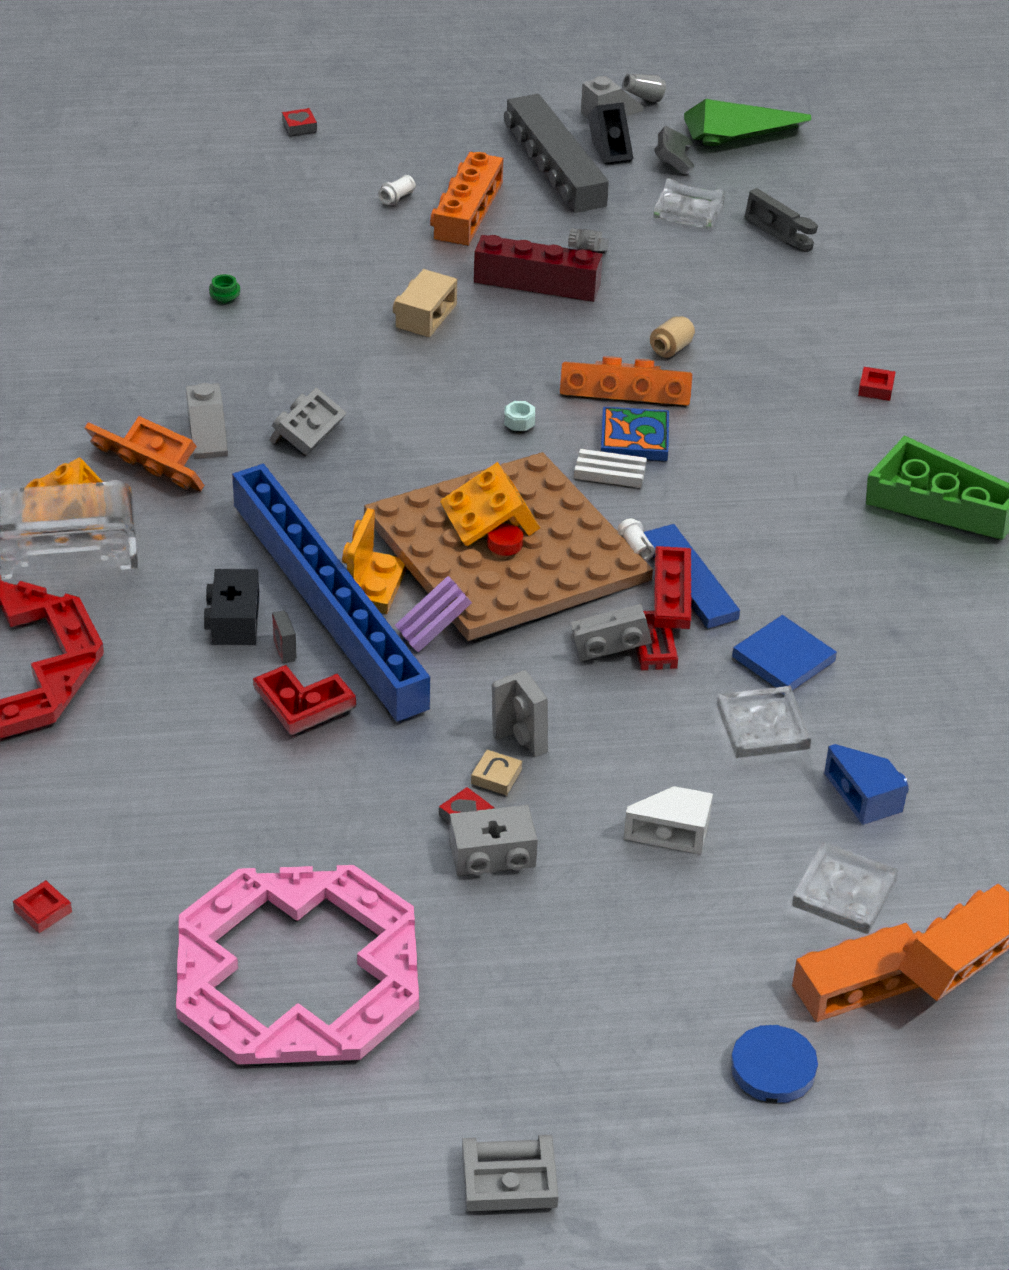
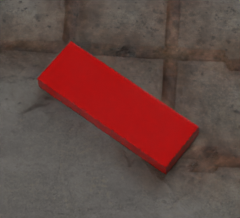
(672, 587)

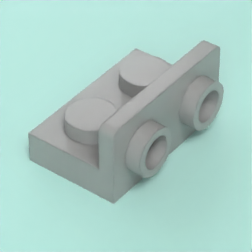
(308, 421)
(611, 632)
(520, 710)

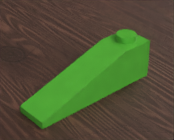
(727, 121)

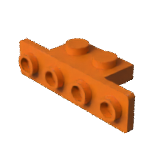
(626, 381)
(153, 447)

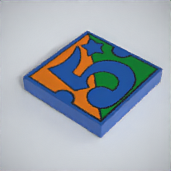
(636, 432)

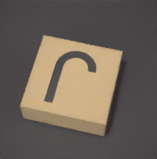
(496, 772)

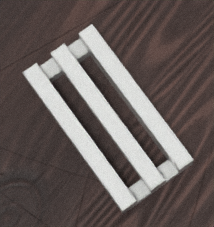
(610, 468)

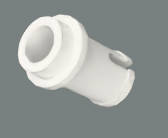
(391, 192)
(634, 534)

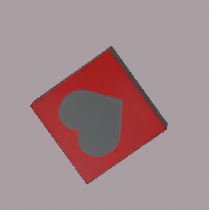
(299, 121)
(284, 636)
(463, 801)

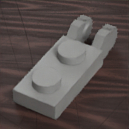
(587, 239)

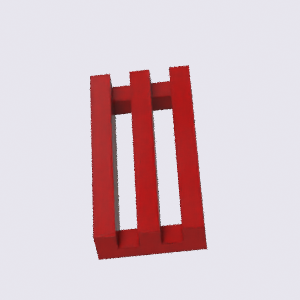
(656, 657)

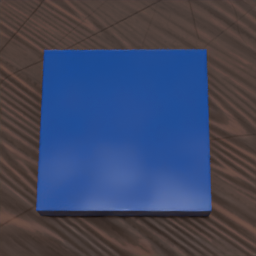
(784, 653)

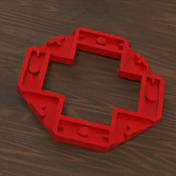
(56, 676)

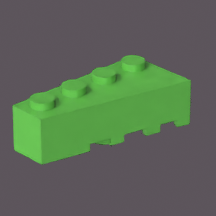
(939, 489)

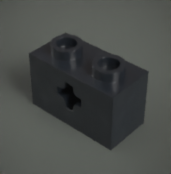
(233, 607)

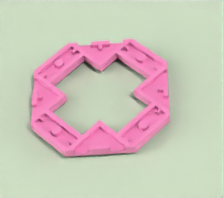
(298, 1033)

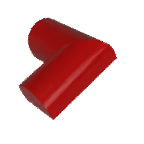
(303, 706)

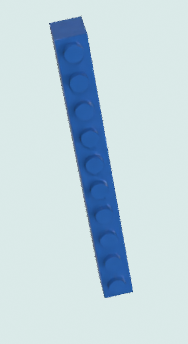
(332, 593)

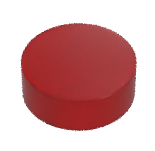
(505, 540)

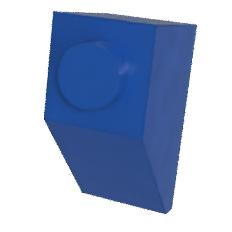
(866, 783)

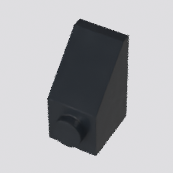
(610, 133)

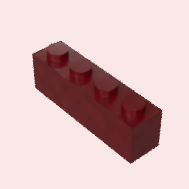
(537, 267)

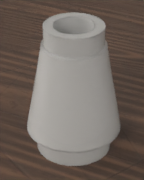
(645, 86)

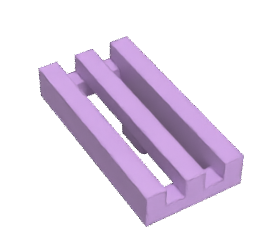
(430, 610)

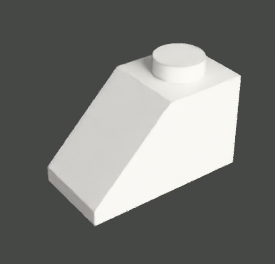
(670, 819)

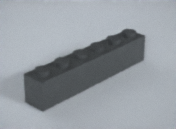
(557, 153)

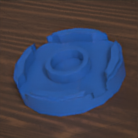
(774, 1063)

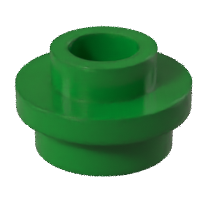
(224, 288)

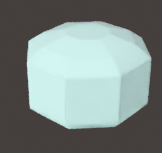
(519, 416)

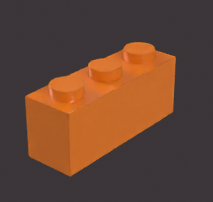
(853, 973)

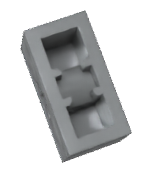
(493, 840)

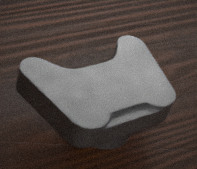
(672, 149)

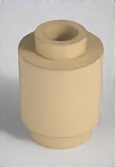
(672, 336)

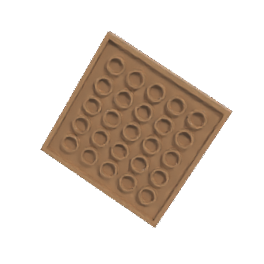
(559, 566)

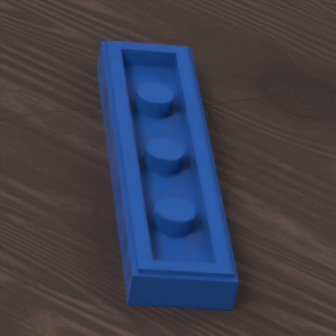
(707, 595)

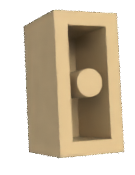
(425, 303)

